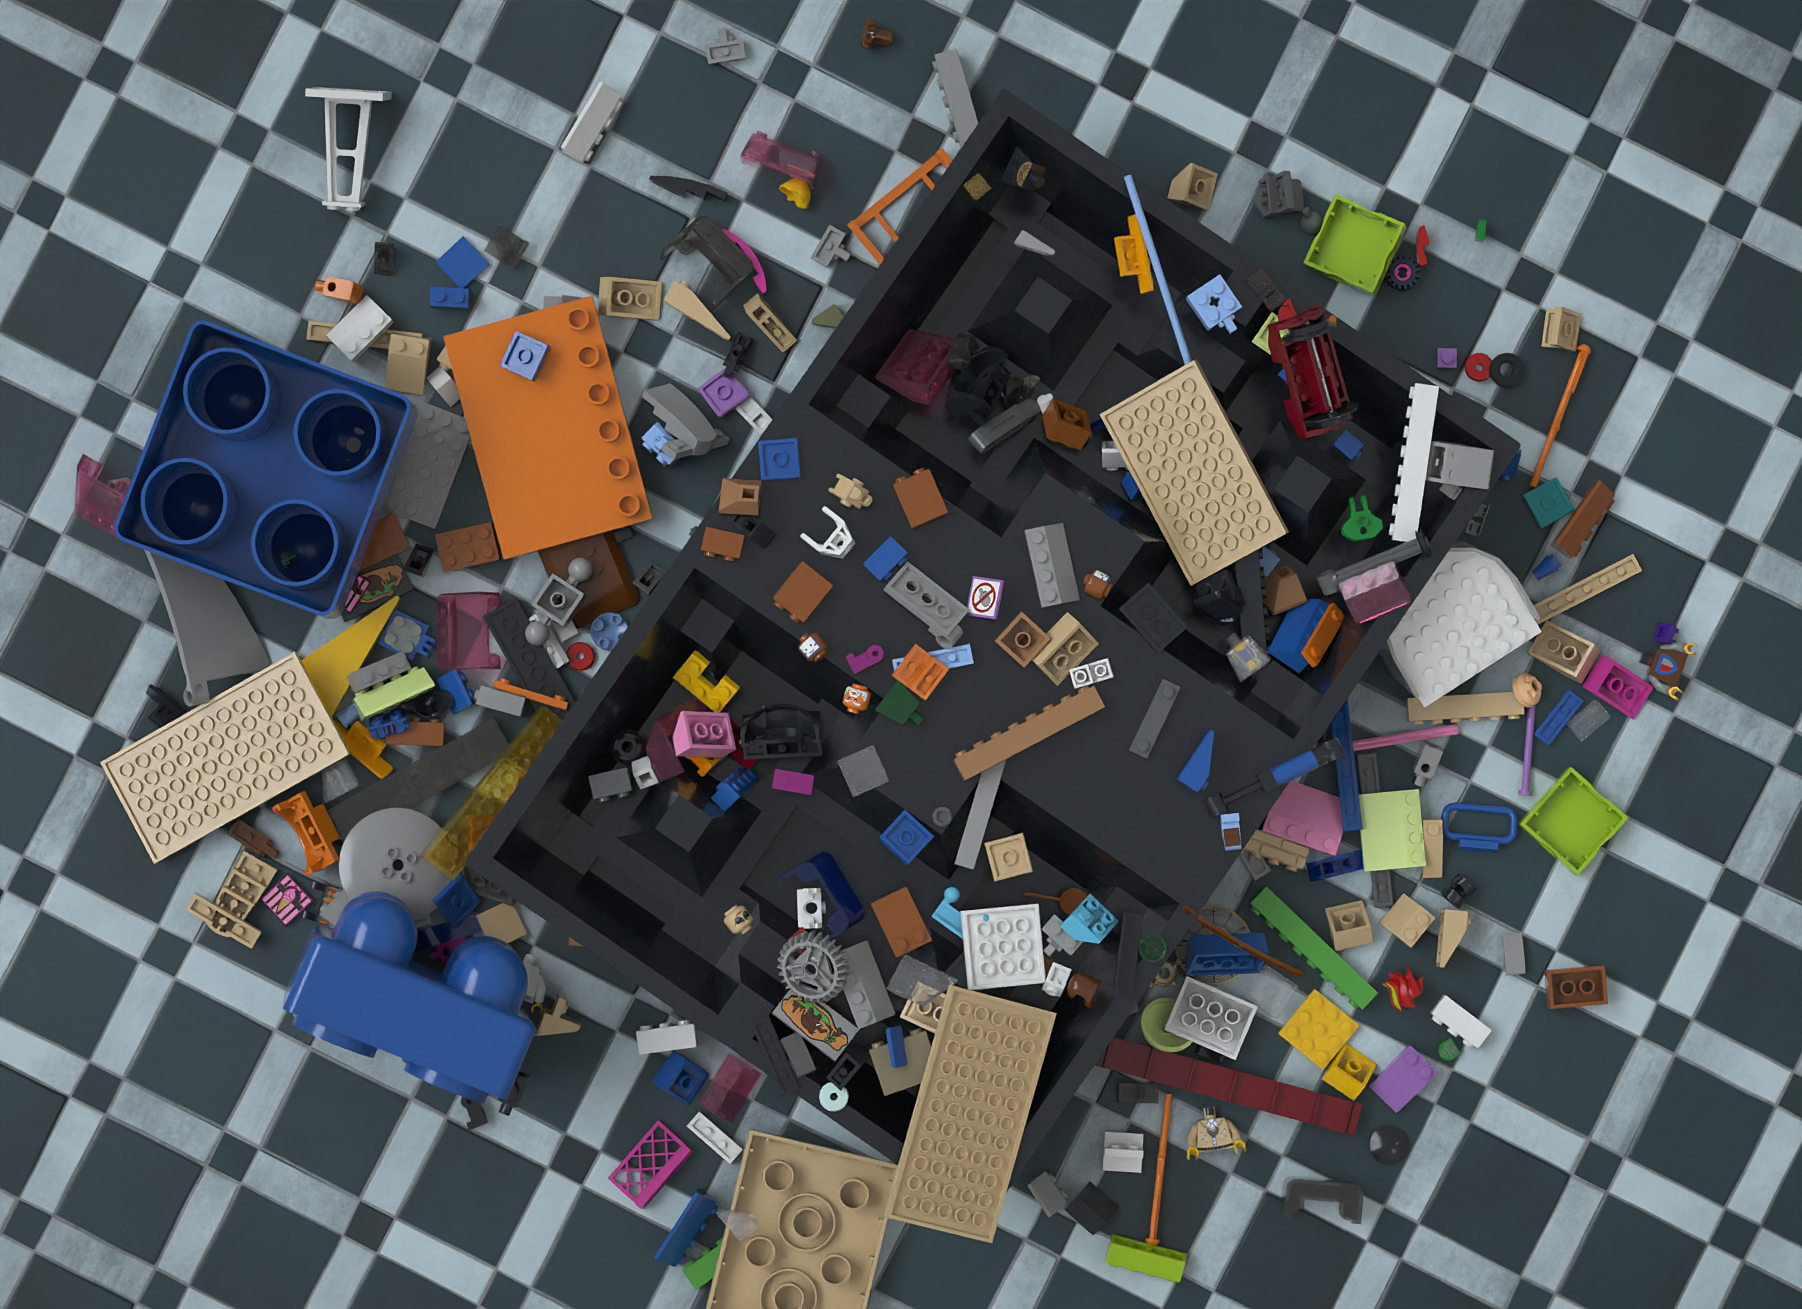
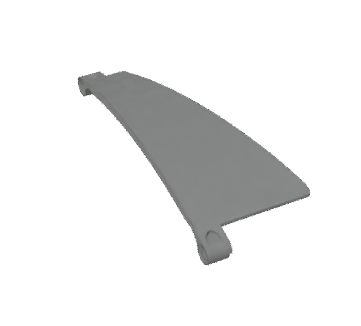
(207, 625)

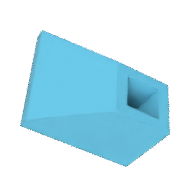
(1089, 921)

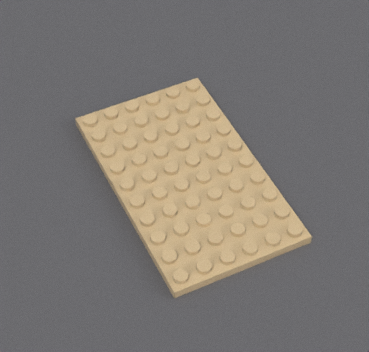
(1194, 472)

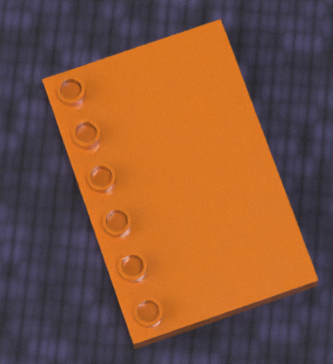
(550, 448)

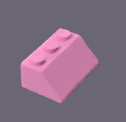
(703, 734)

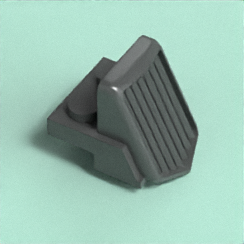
(1278, 195)

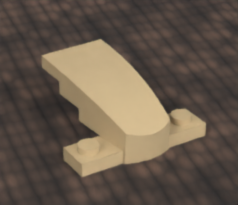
(236, 900)

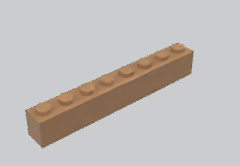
(1028, 733)

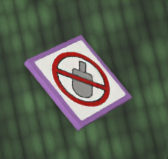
(985, 597)

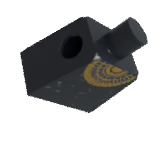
(1024, 170)

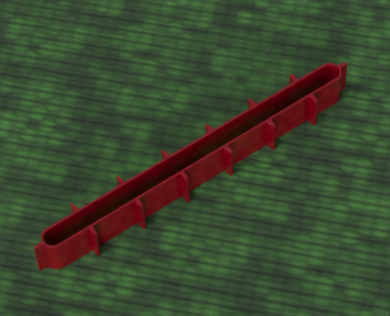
(1231, 1085)

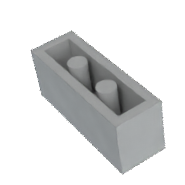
(378, 672)

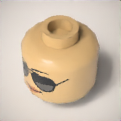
(738, 919)

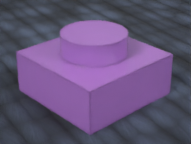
(1446, 358)

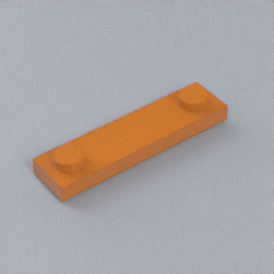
(1323, 635)
(557, 701)

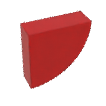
(1286, 310)

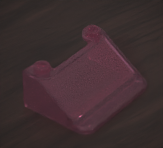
(782, 158)
(95, 500)
(463, 631)

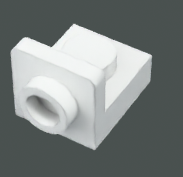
(1056, 979)

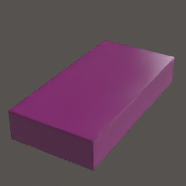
(793, 781)

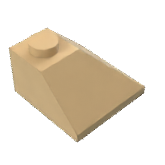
(1193, 187)

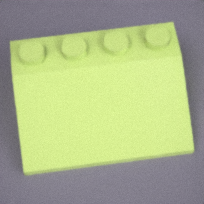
(1391, 830)

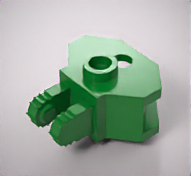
(1361, 520)

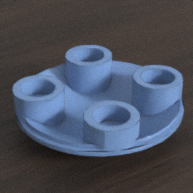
(607, 630)

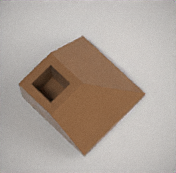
(740, 496)
(1282, 590)

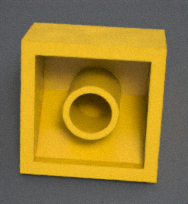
(1349, 1072)

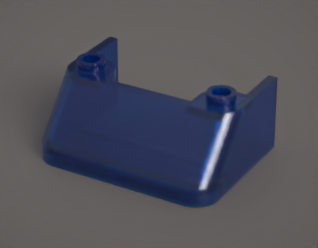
(836, 886)

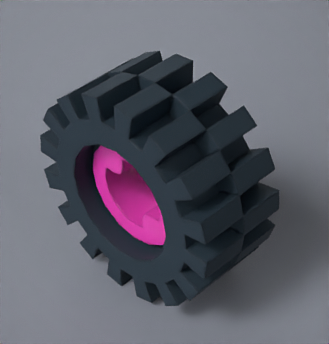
(1412, 273)

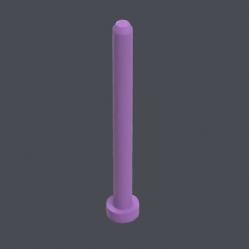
(1528, 753)

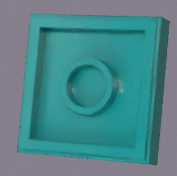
(1548, 502)

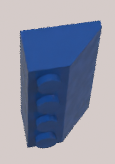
(1295, 633)
(1218, 957)

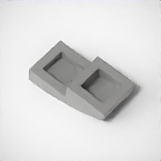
(1513, 954)

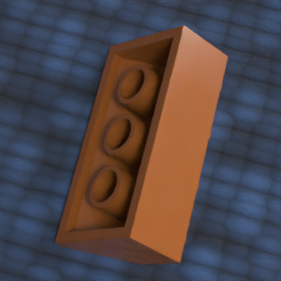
(1583, 519)

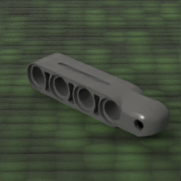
(1004, 425)

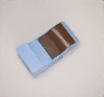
(1230, 831)

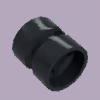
(1453, 896)

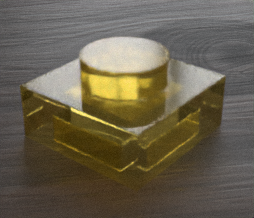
(977, 187)

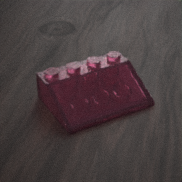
(918, 366)

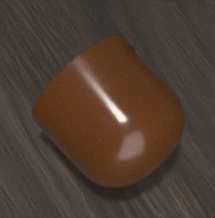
(1085, 986)

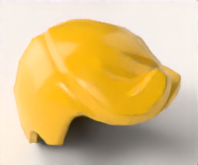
(797, 191)

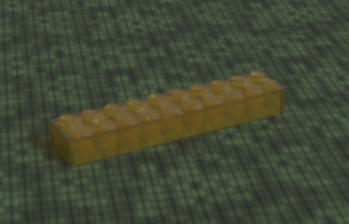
(476, 813)

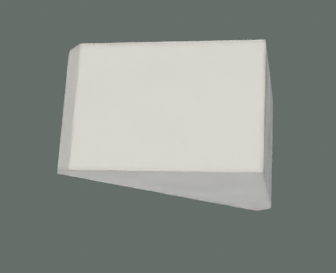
(444, 386)

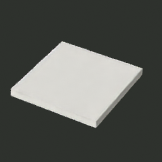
(1004, 948)

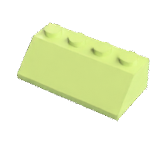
(393, 693)

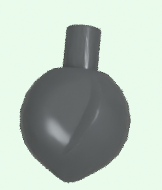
(1311, 221)

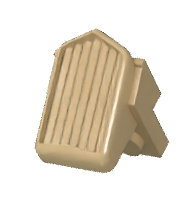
(555, 1021)

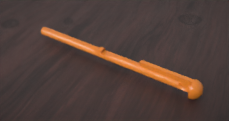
(1583, 350)
(1160, 1171)

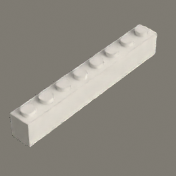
(1415, 462)

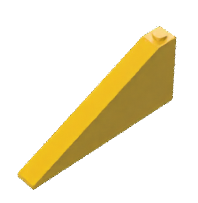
(345, 654)

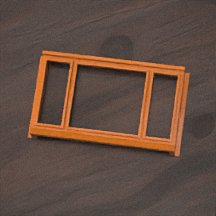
(940, 157)

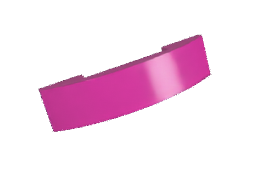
(759, 279)

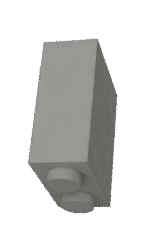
(501, 701)

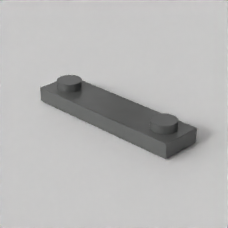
(1154, 718)

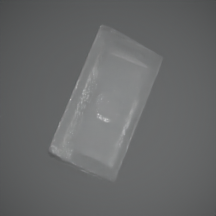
(1588, 720)

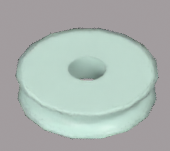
(833, 1105)

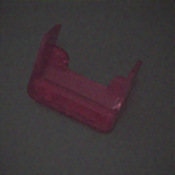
(658, 746)

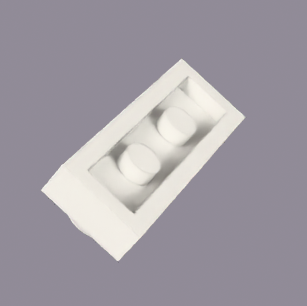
(552, 646)
(714, 1137)

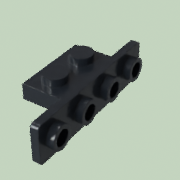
(166, 711)

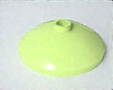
(1154, 1021)

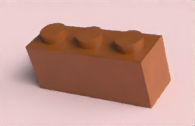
(419, 733)

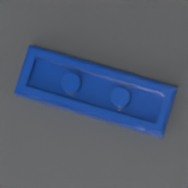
(1558, 717)

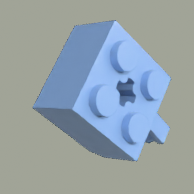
(1213, 315)
(654, 441)

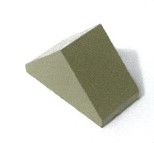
(828, 318)

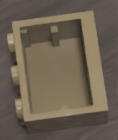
(917, 1053)

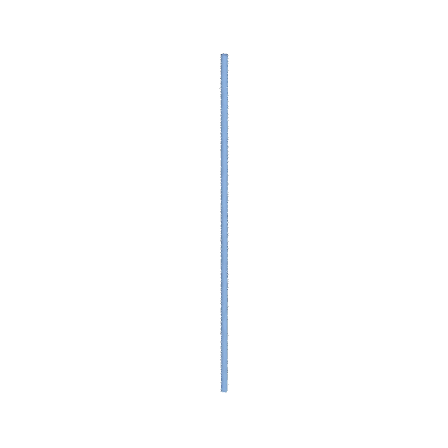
(1157, 269)

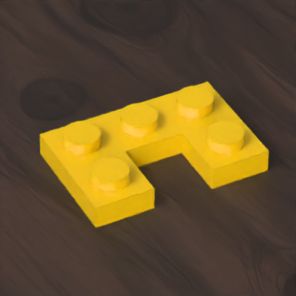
(690, 677)

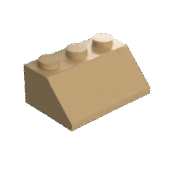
(1065, 650)

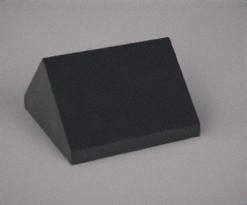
(1091, 1208)

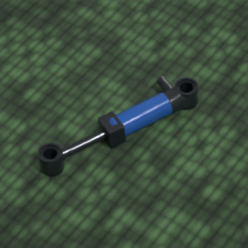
(1280, 774)

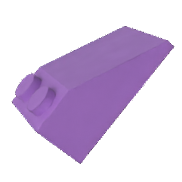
(1403, 1078)

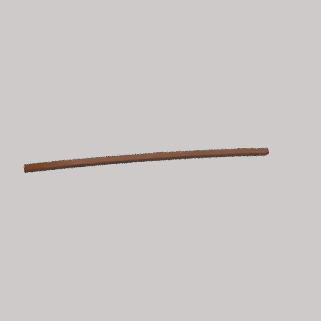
(1241, 945)

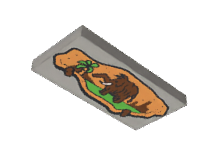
(816, 1024)

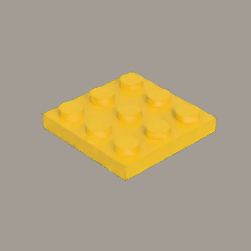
(1318, 1029)

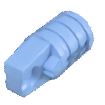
(348, 715)

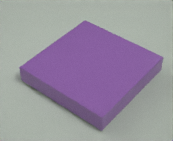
(723, 393)

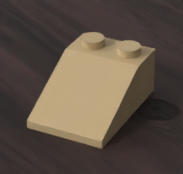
(629, 298)
(407, 363)
(1564, 651)
(1451, 930)
(927, 1016)

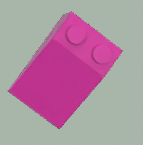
(1617, 686)

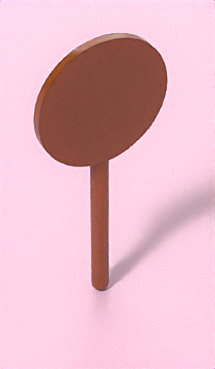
(1068, 901)

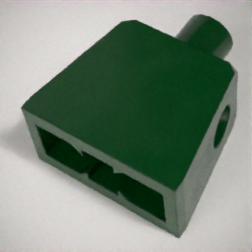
(900, 705)

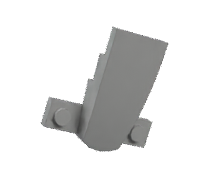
(684, 422)

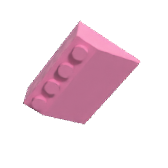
(1306, 818)

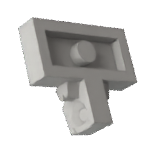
(725, 49)
(831, 247)
(1058, 938)

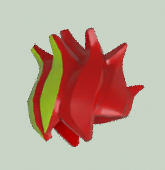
(1404, 989)

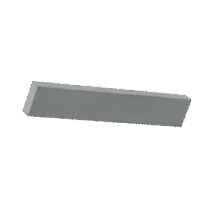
(979, 816)

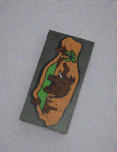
(387, 582)

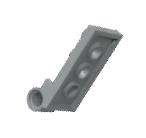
(941, 614)

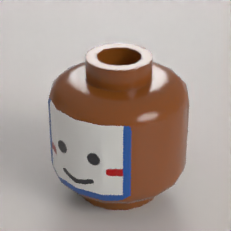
(1097, 584)
(812, 647)

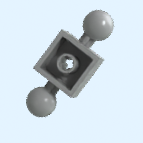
(555, 588)

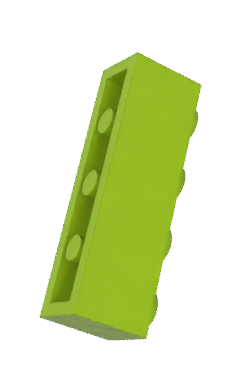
(1145, 1258)

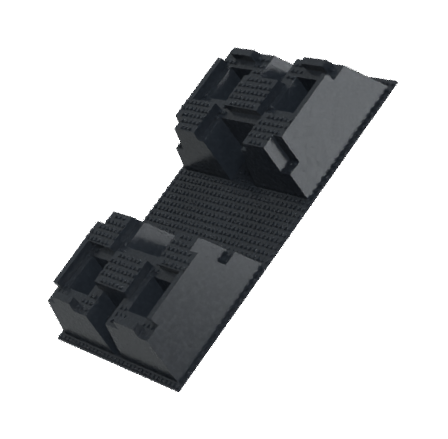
(659, 869)

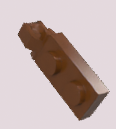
(252, 839)

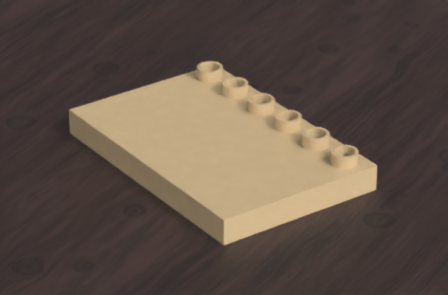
(815, 1231)

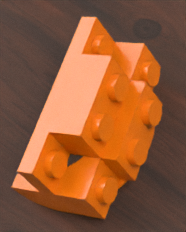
(313, 830)

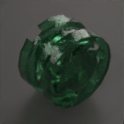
(1152, 948)

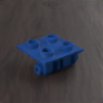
(396, 716)

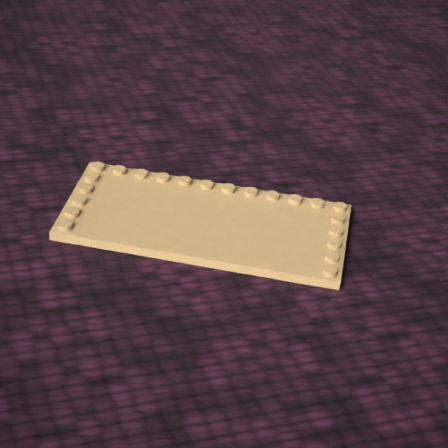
(225, 757)
(970, 1114)

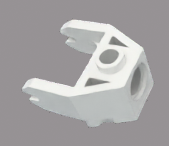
(831, 546)
(806, 919)

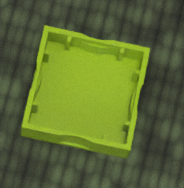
(1355, 245)
(1572, 821)

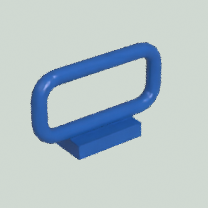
(1476, 842)

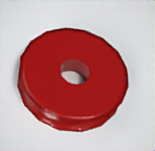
(1470, 367)
(586, 662)

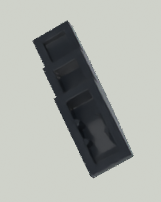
(681, 186)

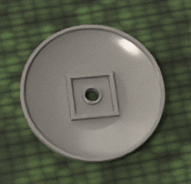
(377, 843)

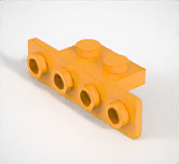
(1133, 256)
(365, 748)

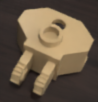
(851, 492)

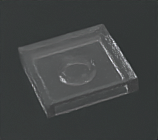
(863, 771)

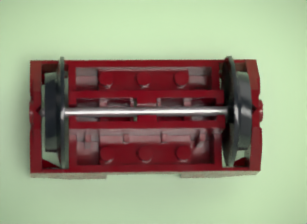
(1311, 372)

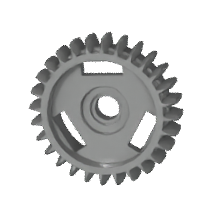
(817, 954)

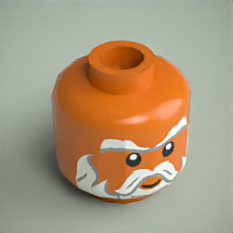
(856, 698)

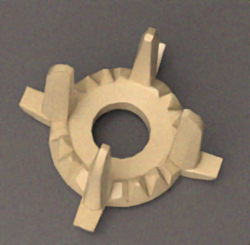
(1170, 981)

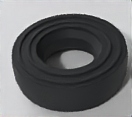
(1518, 370)

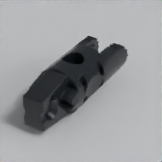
(736, 355)

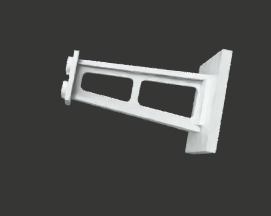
(348, 96)

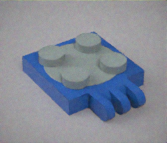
(406, 635)

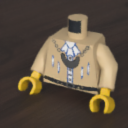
(1213, 1134)

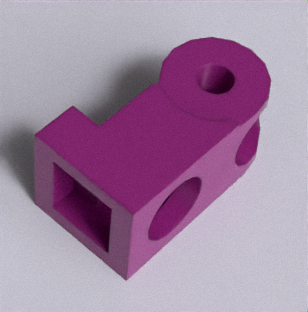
(872, 656)

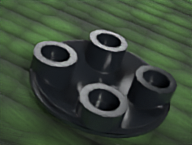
(1388, 1145)

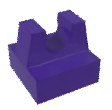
(1665, 633)

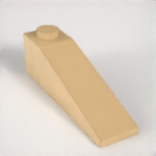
(686, 302)

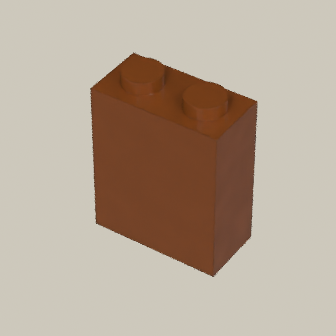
(920, 498)
(802, 593)

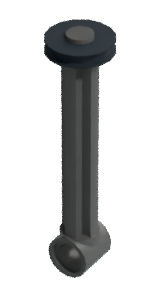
(1330, 579)

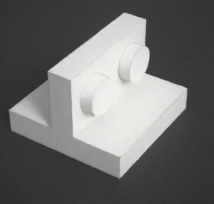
(1123, 1152)

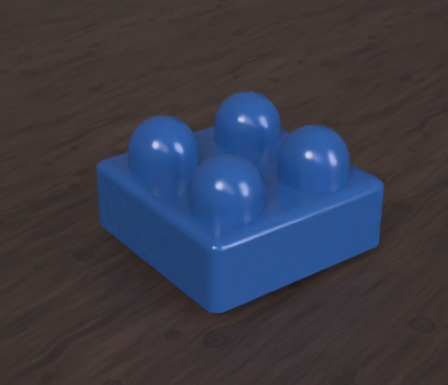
(246, 472)
(448, 1027)

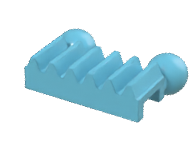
(948, 915)

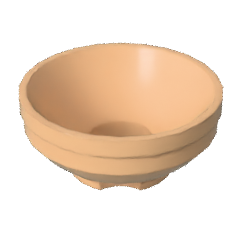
(1527, 689)

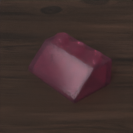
(1375, 592)
(729, 1088)

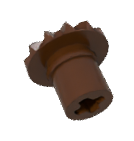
(874, 35)

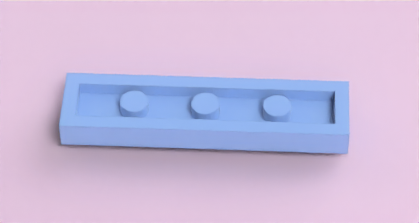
(950, 658)

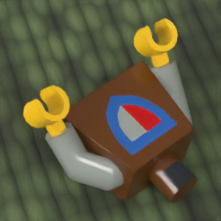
(1666, 666)

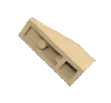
(769, 322)
(1433, 848)

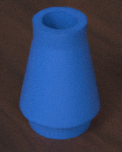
(1546, 567)

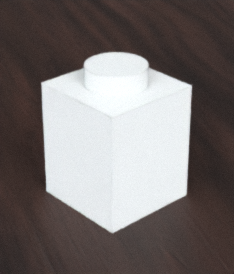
(644, 772)

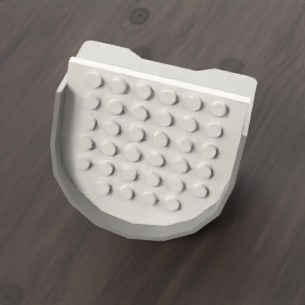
(1459, 624)

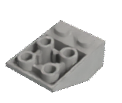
(1459, 464)

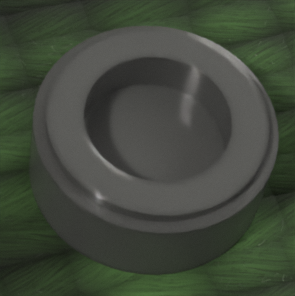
(942, 816)

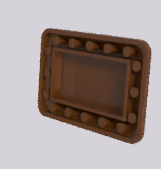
(608, 588)

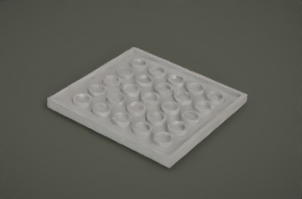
(426, 464)

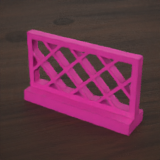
(659, 1179)

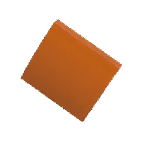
(920, 672)

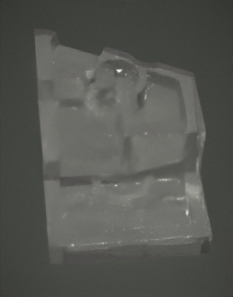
(918, 981)

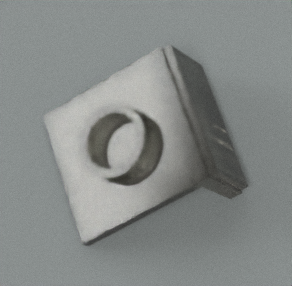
(506, 247)

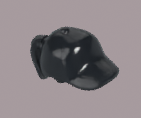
(430, 704)

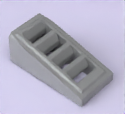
(1031, 243)

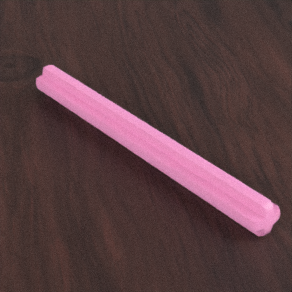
(1405, 737)

